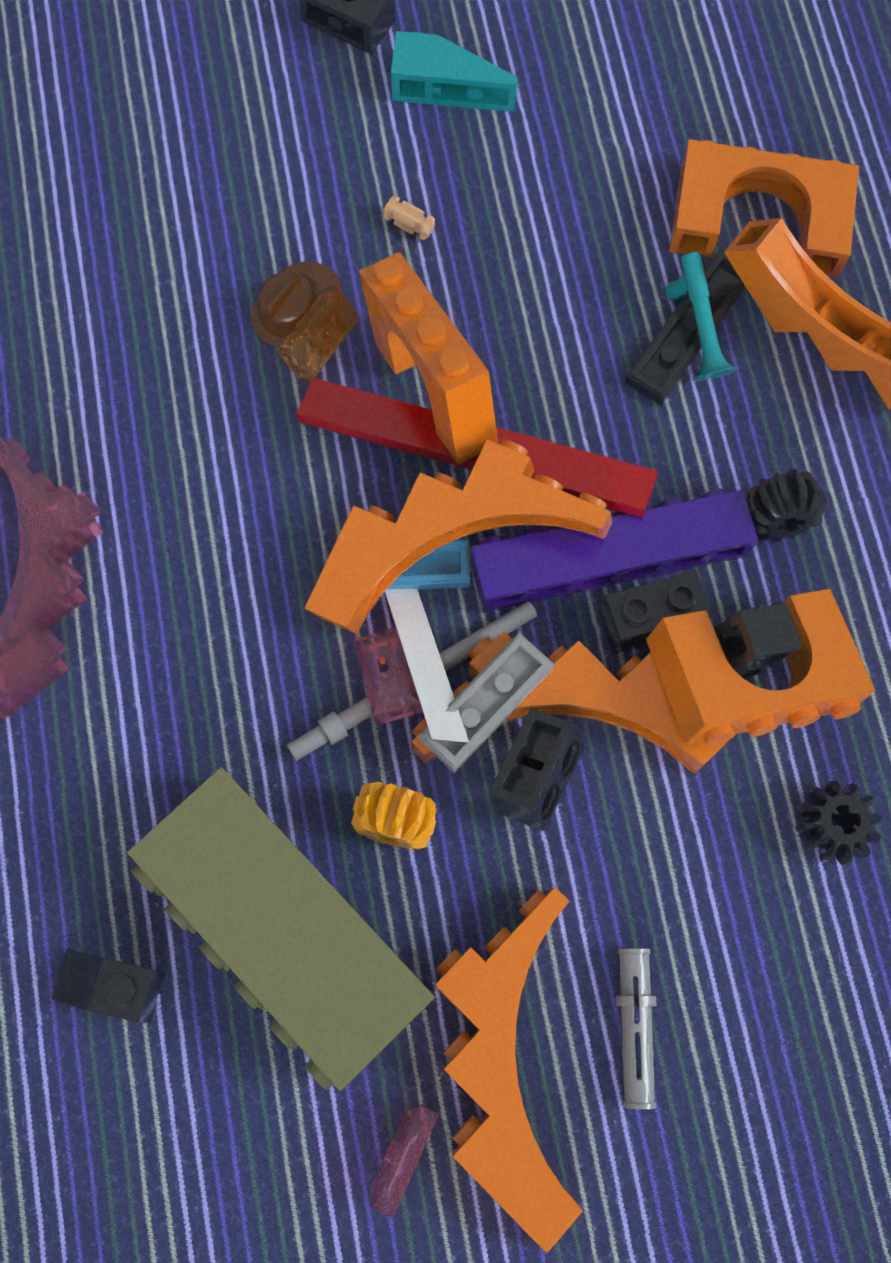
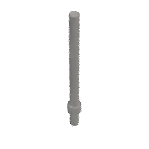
(334, 727)

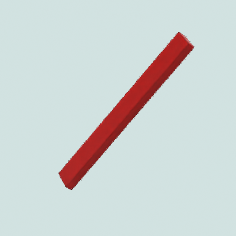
(413, 430)

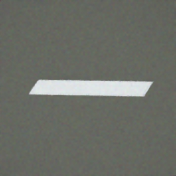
(425, 665)

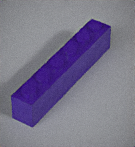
(570, 561)

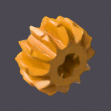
(394, 815)

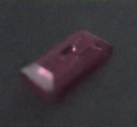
(389, 693)
(402, 1158)

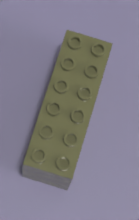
(279, 930)

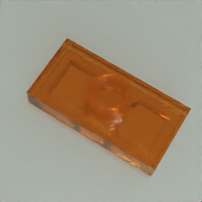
(318, 334)

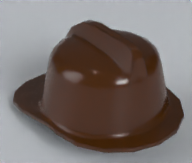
(287, 298)

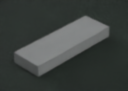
(491, 699)

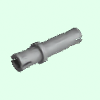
(637, 1091)

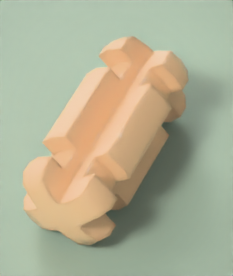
(409, 217)

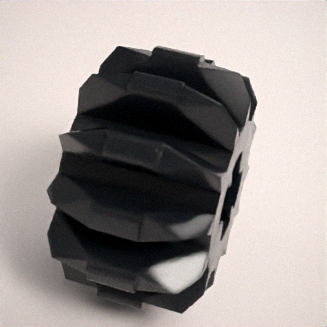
(786, 505)
(833, 839)

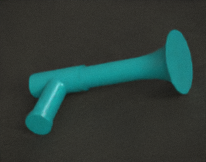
(695, 284)

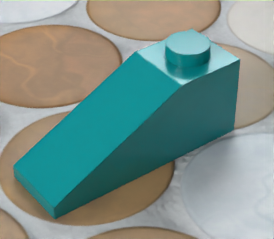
(444, 74)

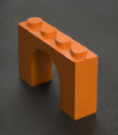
(815, 189)
(416, 331)
(718, 703)

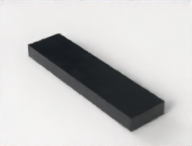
(679, 340)

